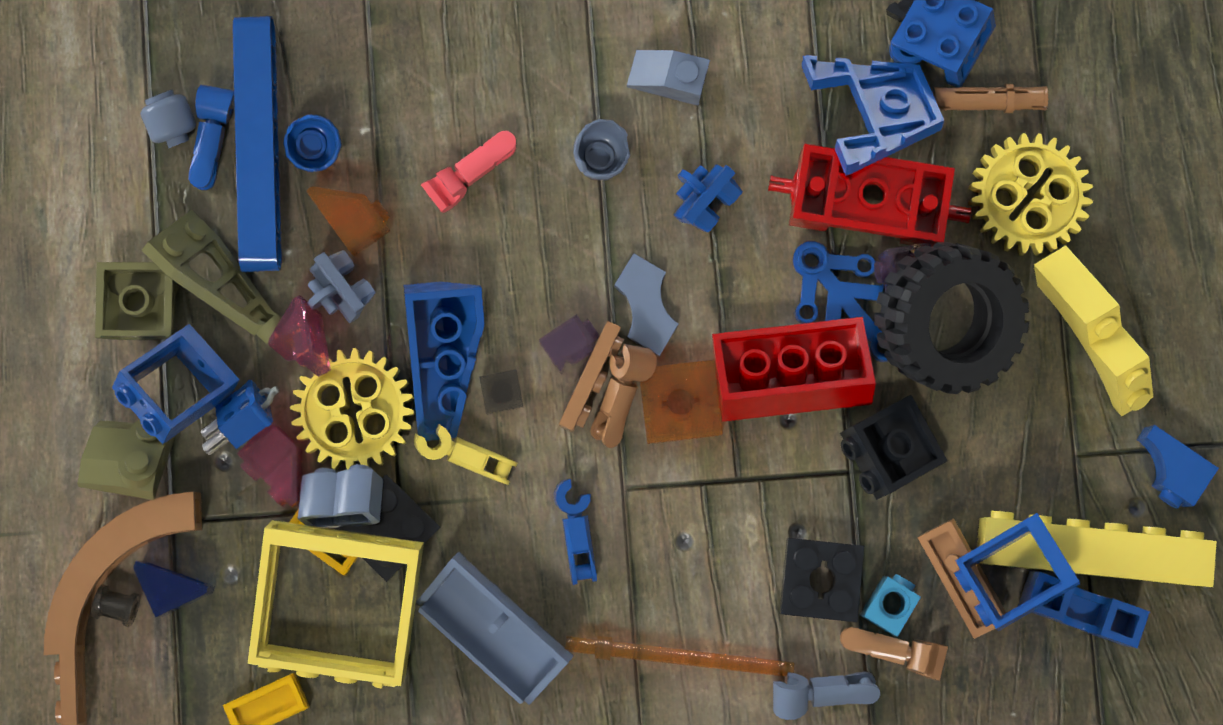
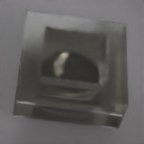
(501, 392)

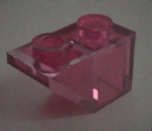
(277, 461)

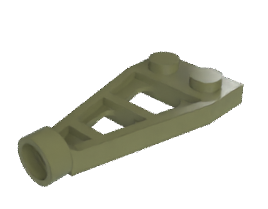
(183, 242)

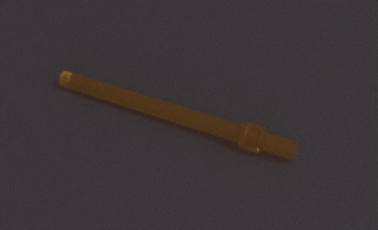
(604, 648)

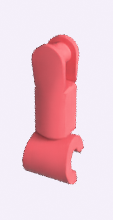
(448, 186)

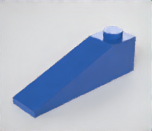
(443, 345)

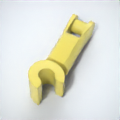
(465, 455)

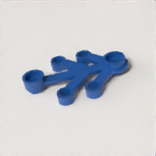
(840, 294)

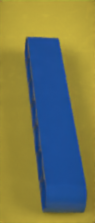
(257, 144)

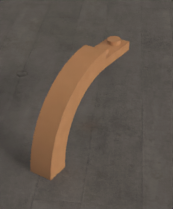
(91, 568)

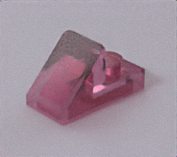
(302, 337)

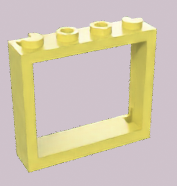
(312, 663)

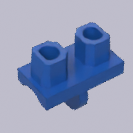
(702, 192)

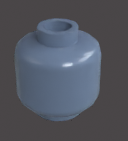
(168, 118)

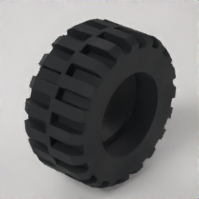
(995, 324)

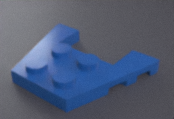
(892, 103)

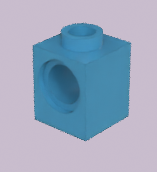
(874, 607)

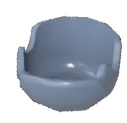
(601, 149)

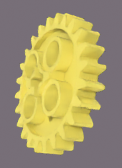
(1004, 174)
(386, 401)

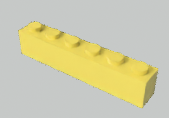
(1109, 551)

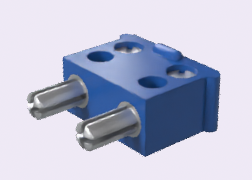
(239, 417)

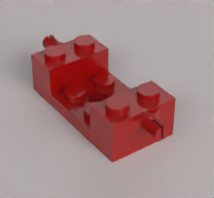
(912, 204)

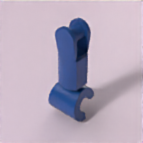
(213, 106)
(576, 532)

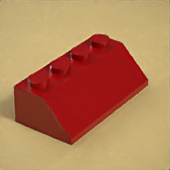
(793, 369)

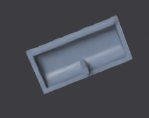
(492, 630)

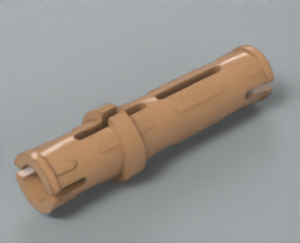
(992, 98)

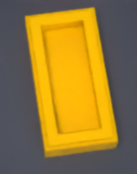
(268, 703)

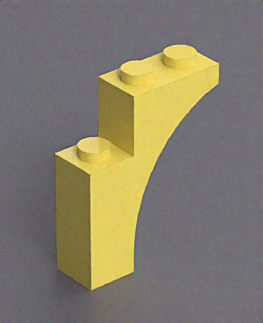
(1098, 326)

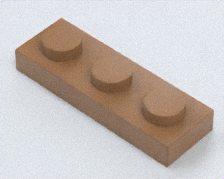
(592, 378)
(943, 547)

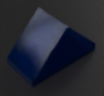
(168, 589)

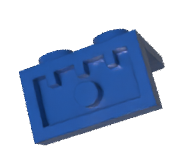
(946, 34)

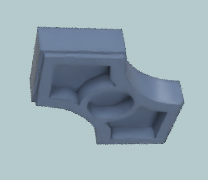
(641, 286)

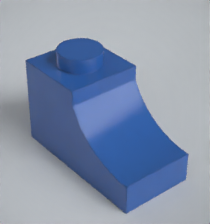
(1179, 470)

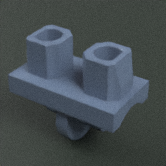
(332, 289)

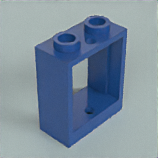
(201, 362)
(1052, 553)

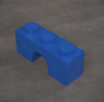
(1088, 611)

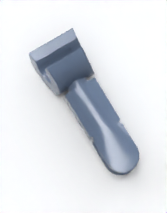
(792, 699)

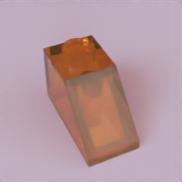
(351, 217)

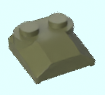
(134, 301)
(123, 460)

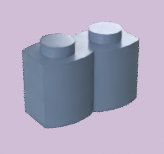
(341, 498)

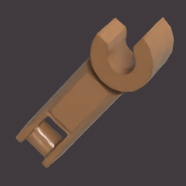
(636, 365)
(922, 657)

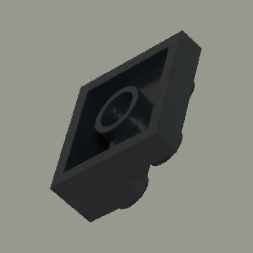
(892, 448)

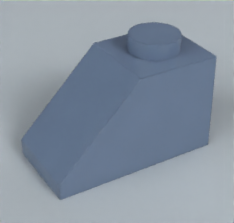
(669, 74)

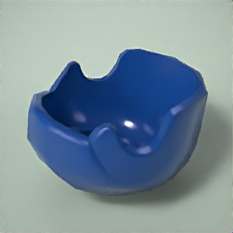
(312, 143)

